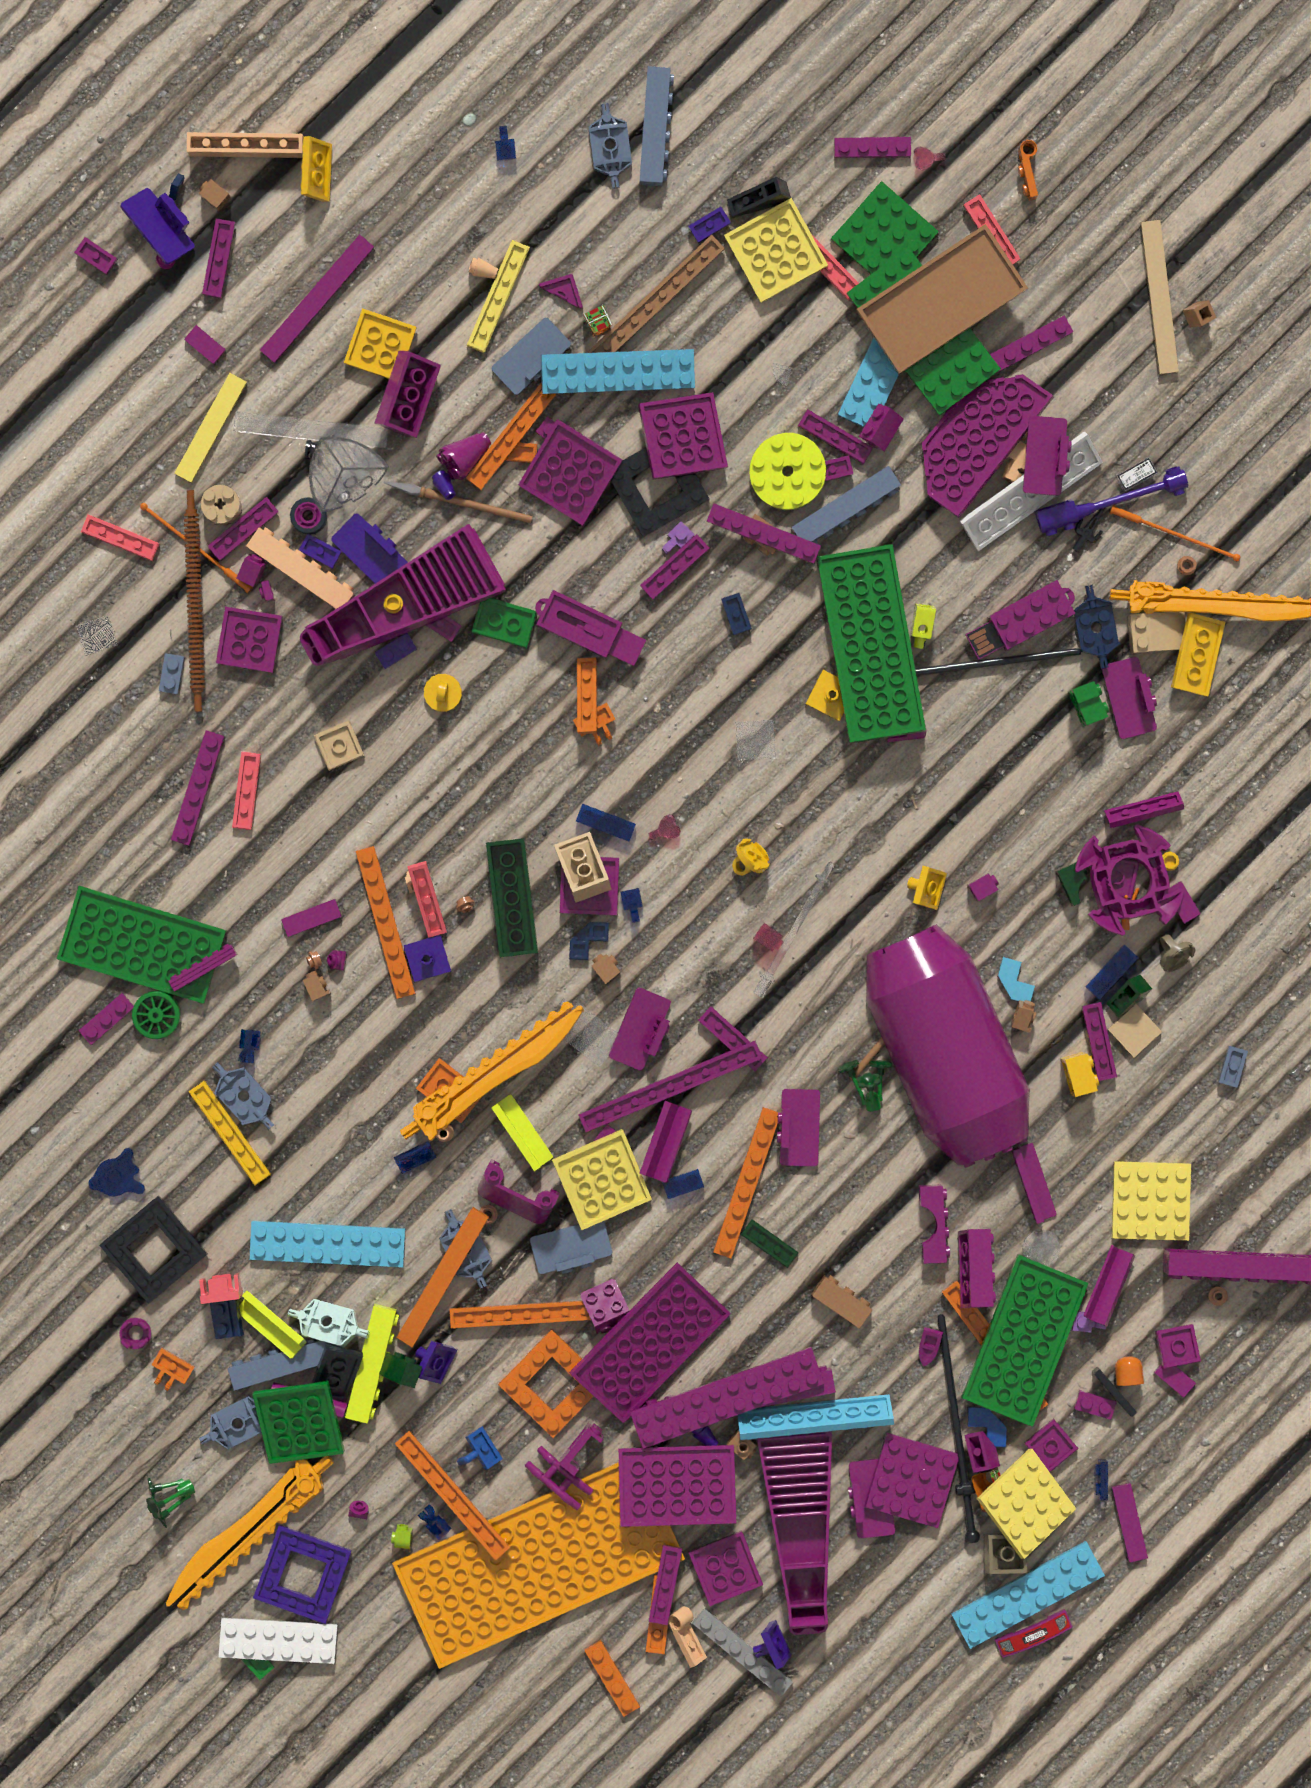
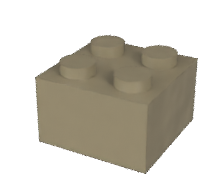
(1001, 1557)

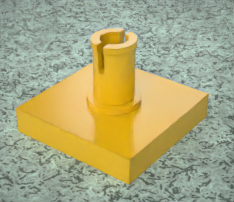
(827, 696)
(928, 887)

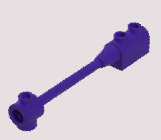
(1067, 514)

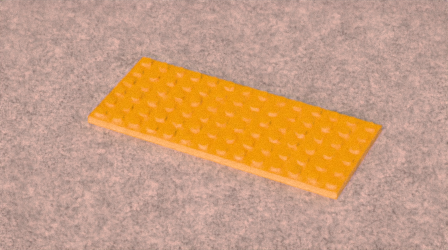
(552, 1566)

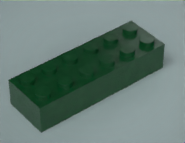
(512, 897)

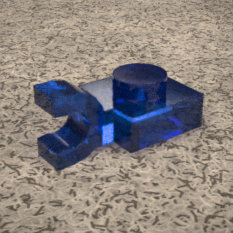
(505, 147)
(631, 901)
(248, 1042)
(435, 1524)

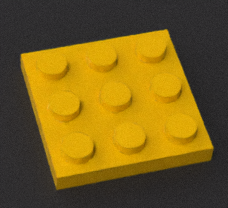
(378, 343)

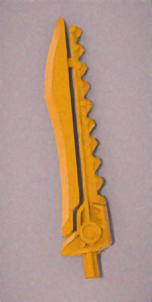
(1161, 598)
(440, 1110)
(297, 1496)

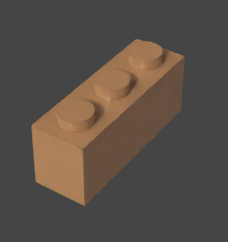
(842, 1301)

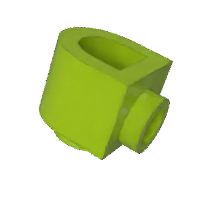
(402, 1537)

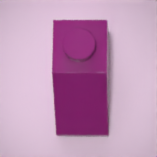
(981, 1452)

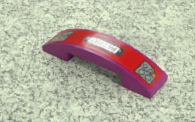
(1034, 1634)

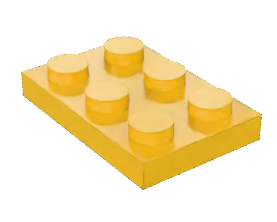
(316, 169)

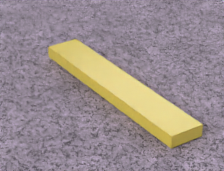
(498, 296)
(210, 427)

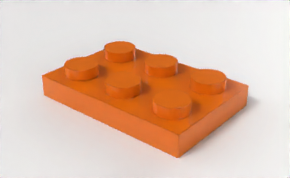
(438, 1076)

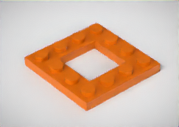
(515, 1384)

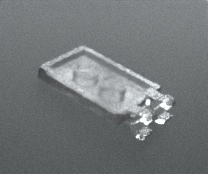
(590, 1035)

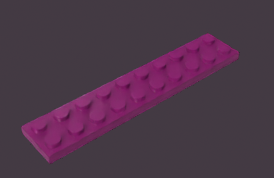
(727, 1397)

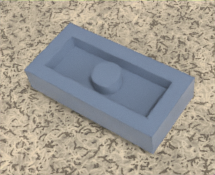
(171, 673)
(1232, 1066)

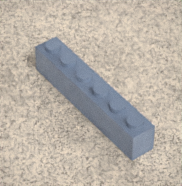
(655, 124)
(848, 505)
(275, 1364)

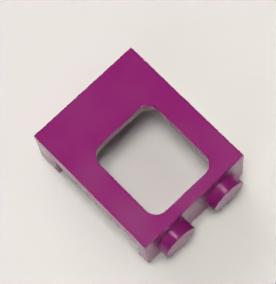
(566, 1459)

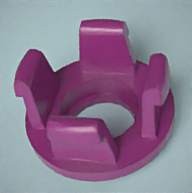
(125, 1338)

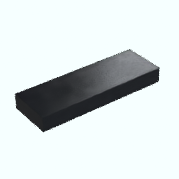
(1114, 1392)

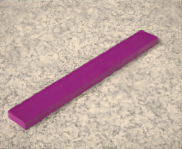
(317, 298)

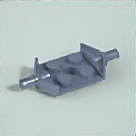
(611, 161)
(228, 1091)
(476, 1260)
(222, 1424)

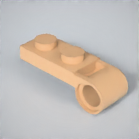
(685, 1636)

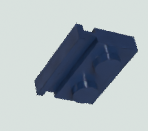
(226, 1319)

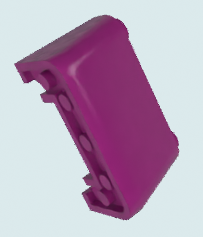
(493, 1191)

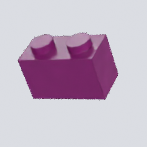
(881, 427)

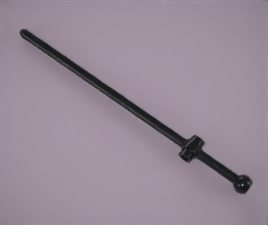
(997, 661)
(964, 1488)

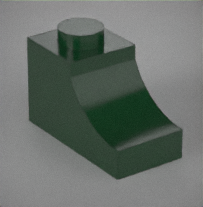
(1071, 882)
(1128, 995)

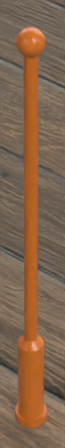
(1137, 519)
(228, 572)

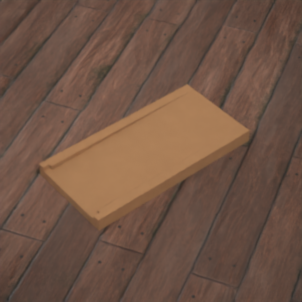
(942, 299)

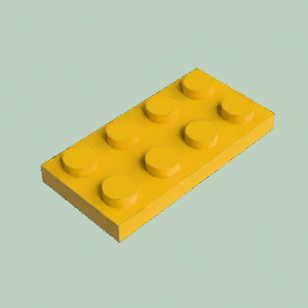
(1198, 654)

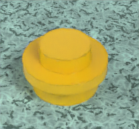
(393, 603)
(1171, 861)

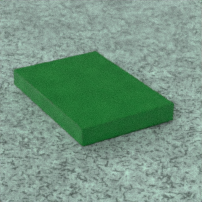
(504, 622)

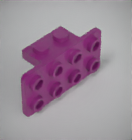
(1046, 455)
(1130, 697)
(641, 1029)
(799, 1127)
(868, 1521)

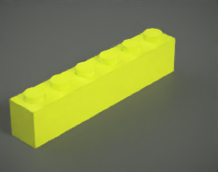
(374, 1352)

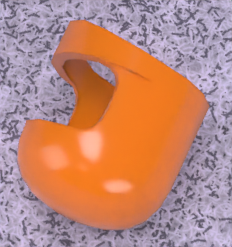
(1129, 1371)

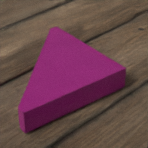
(563, 288)

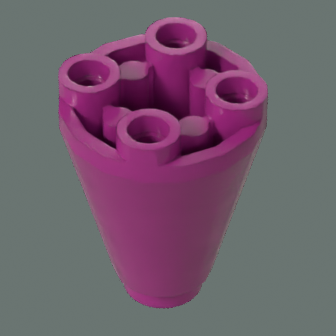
(463, 455)

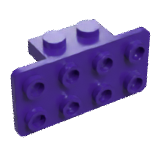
(159, 224)
(368, 548)

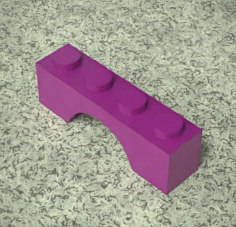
(935, 1249)

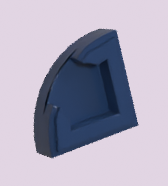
(177, 182)

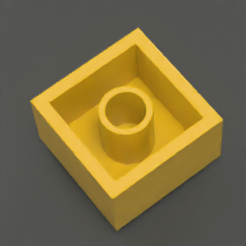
(1079, 1074)

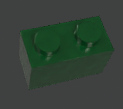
(400, 1369)

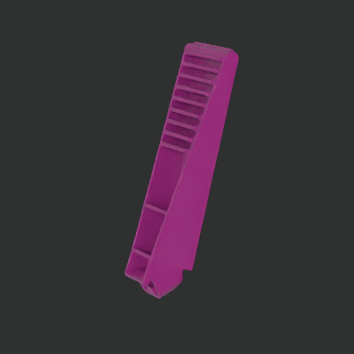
(431, 587)
(799, 1505)

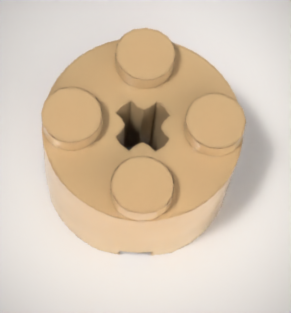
(212, 498)

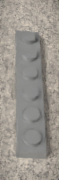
(742, 1652)

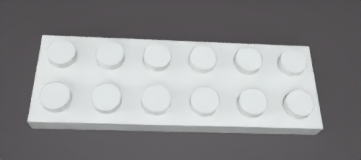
(277, 1640)

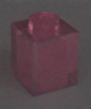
(768, 937)

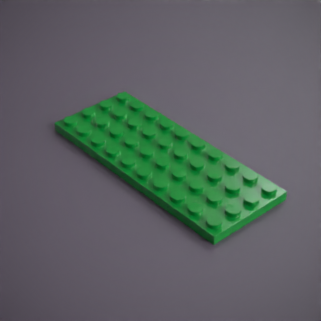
(871, 644)

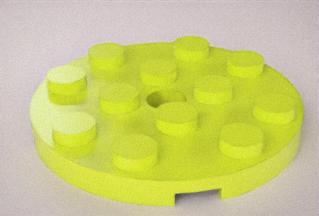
(807, 476)

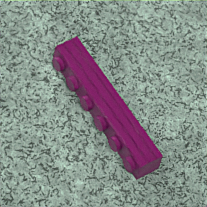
(203, 967)

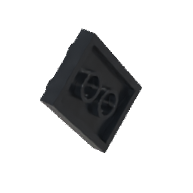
(339, 1368)

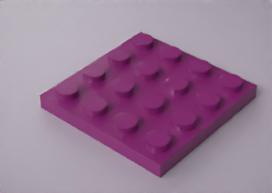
(683, 436)
(570, 472)
(912, 1480)

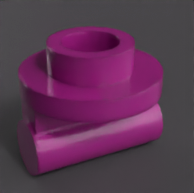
(336, 959)
(358, 1509)

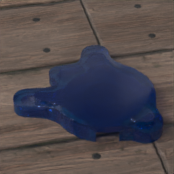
(117, 1176)

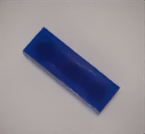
(605, 822)
(1111, 972)

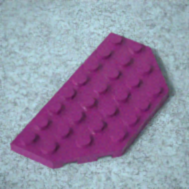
(978, 437)

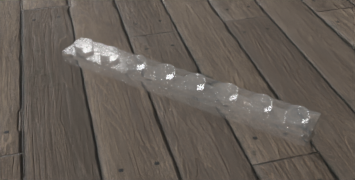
(308, 429)

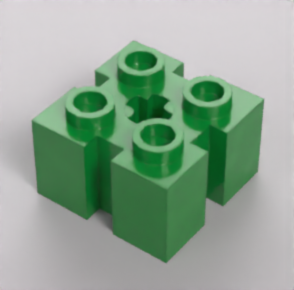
(1088, 703)

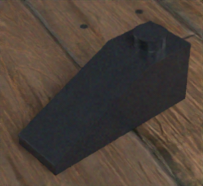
(759, 197)

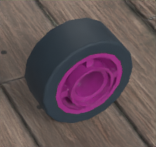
(297, 516)

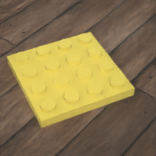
(776, 250)
(601, 1179)
(1151, 1200)
(1026, 1503)

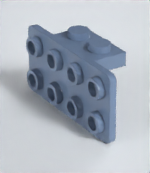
(523, 361)
(570, 1248)

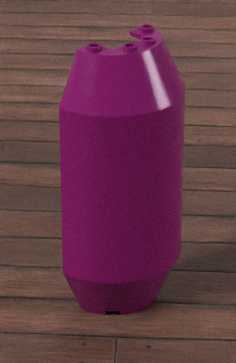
(948, 1046)

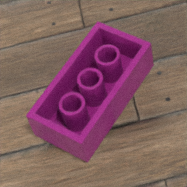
(407, 394)
(976, 1268)

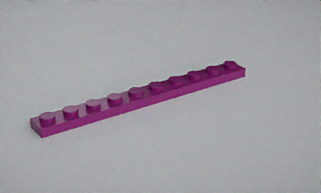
(670, 1086)

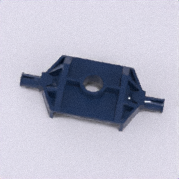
(1097, 611)

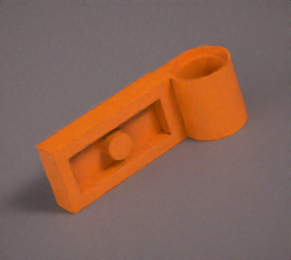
(1025, 170)

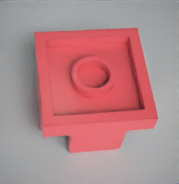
(220, 1288)

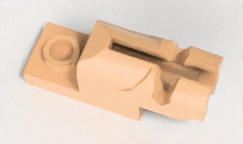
(1016, 462)

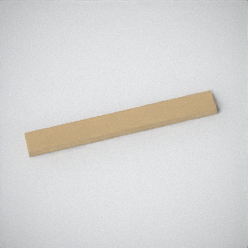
(1159, 297)

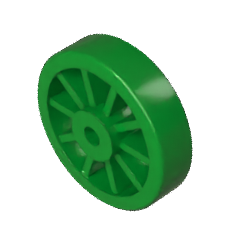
(156, 1015)

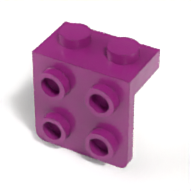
(605, 1305)

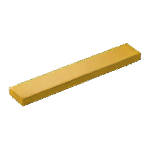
(229, 1133)

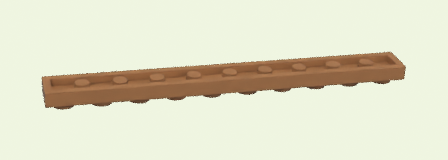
(659, 296)

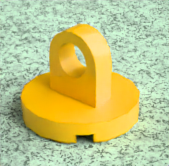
(442, 692)
(752, 856)

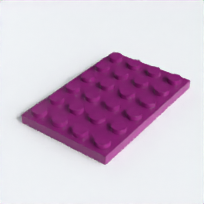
(677, 1486)

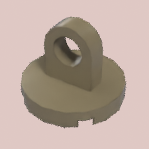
(1176, 954)

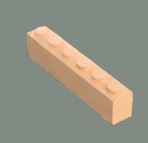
(244, 145)
(300, 569)

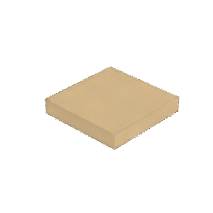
(339, 745)
(1134, 1030)

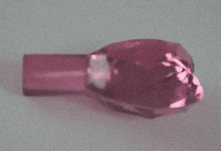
(926, 157)
(667, 828)

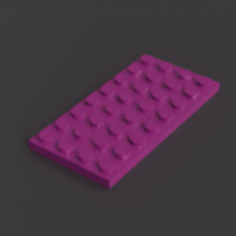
(650, 1342)

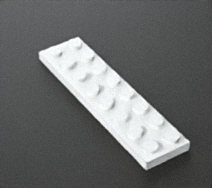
(1014, 505)

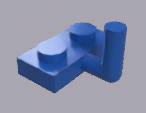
(482, 1449)

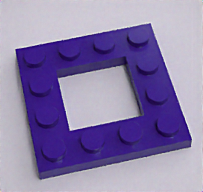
(293, 1540)

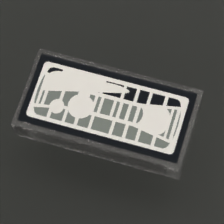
(1136, 474)

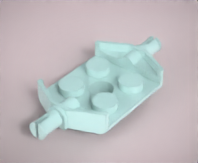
(339, 1332)

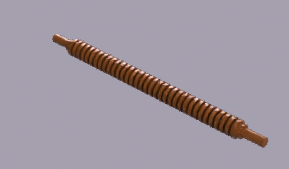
(191, 513)

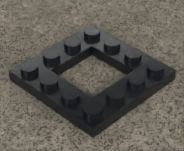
(647, 520)
(190, 1249)

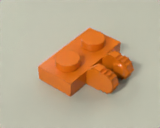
(604, 716)
(173, 1366)

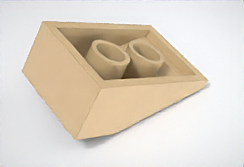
(1155, 631)
(582, 867)

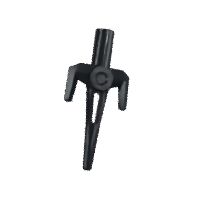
(1086, 533)

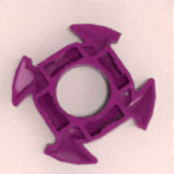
(1109, 903)

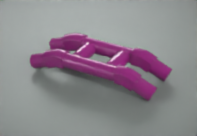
(558, 1490)

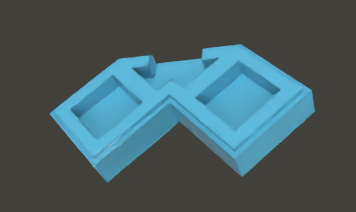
(1008, 976)

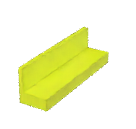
(522, 1132)
(270, 1325)

